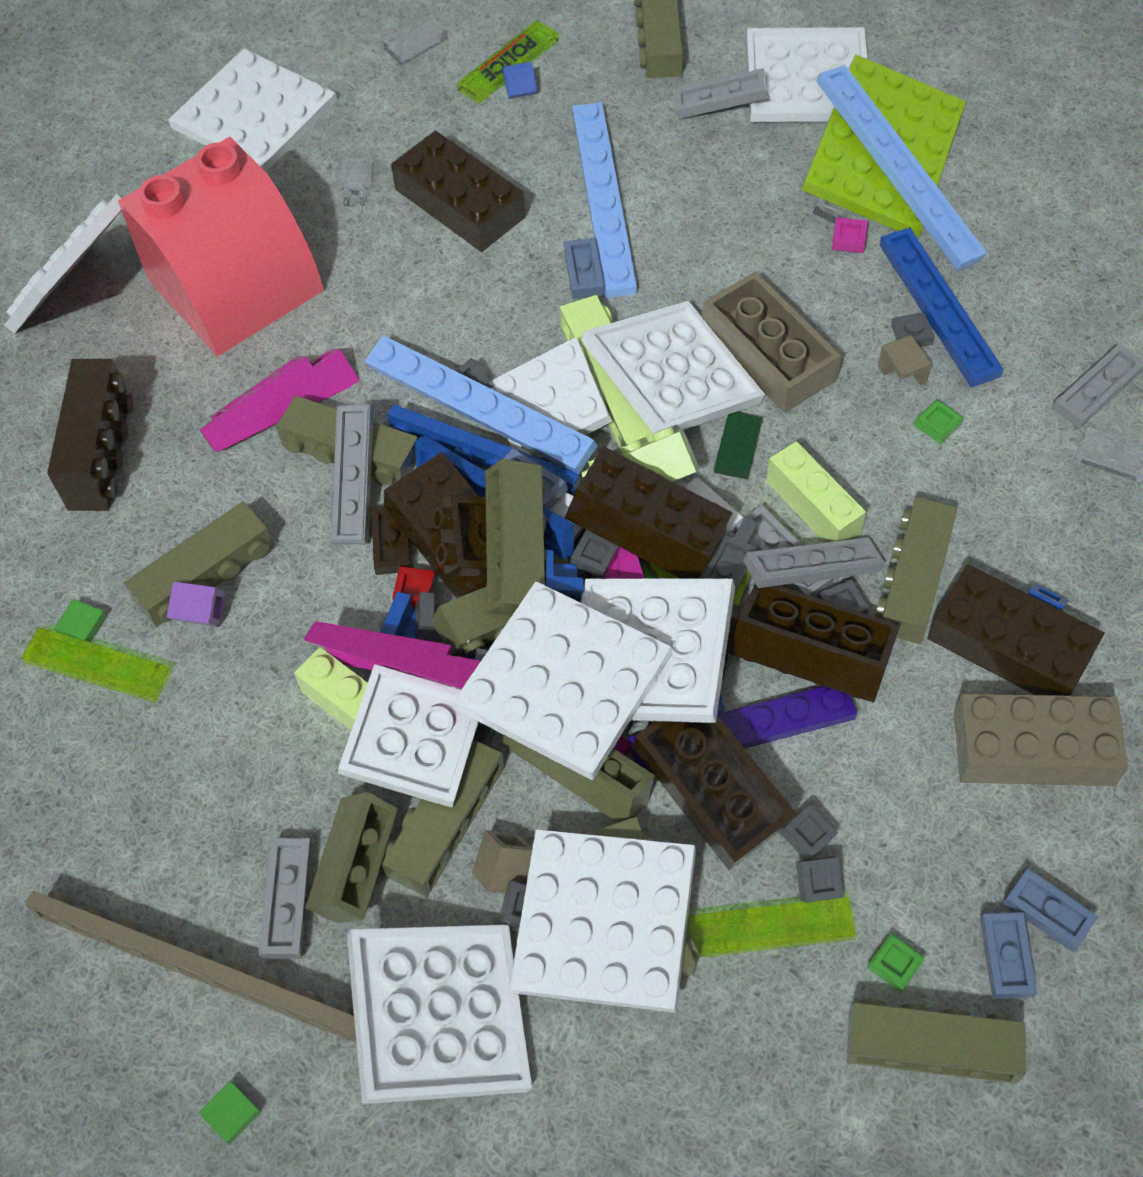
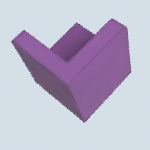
(196, 604)

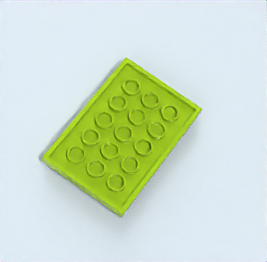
(847, 172)

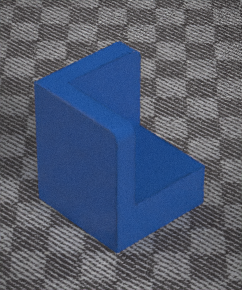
(563, 578)

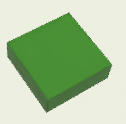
(938, 421)
(80, 621)
(896, 962)
(229, 1112)

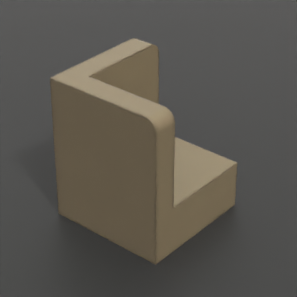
(905, 359)
(502, 859)

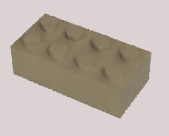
(772, 341)
(1040, 740)

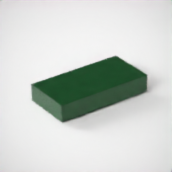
(738, 445)

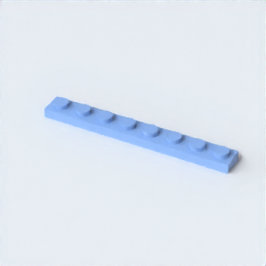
(901, 168)
(604, 200)
(482, 404)

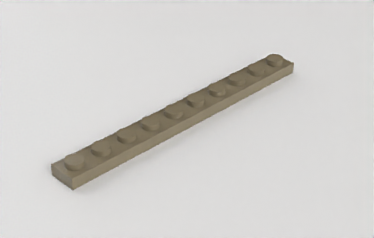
(194, 964)

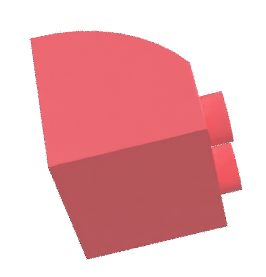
(221, 245)

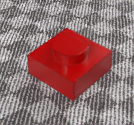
(413, 581)

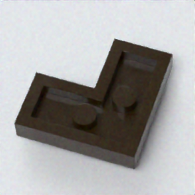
(390, 543)

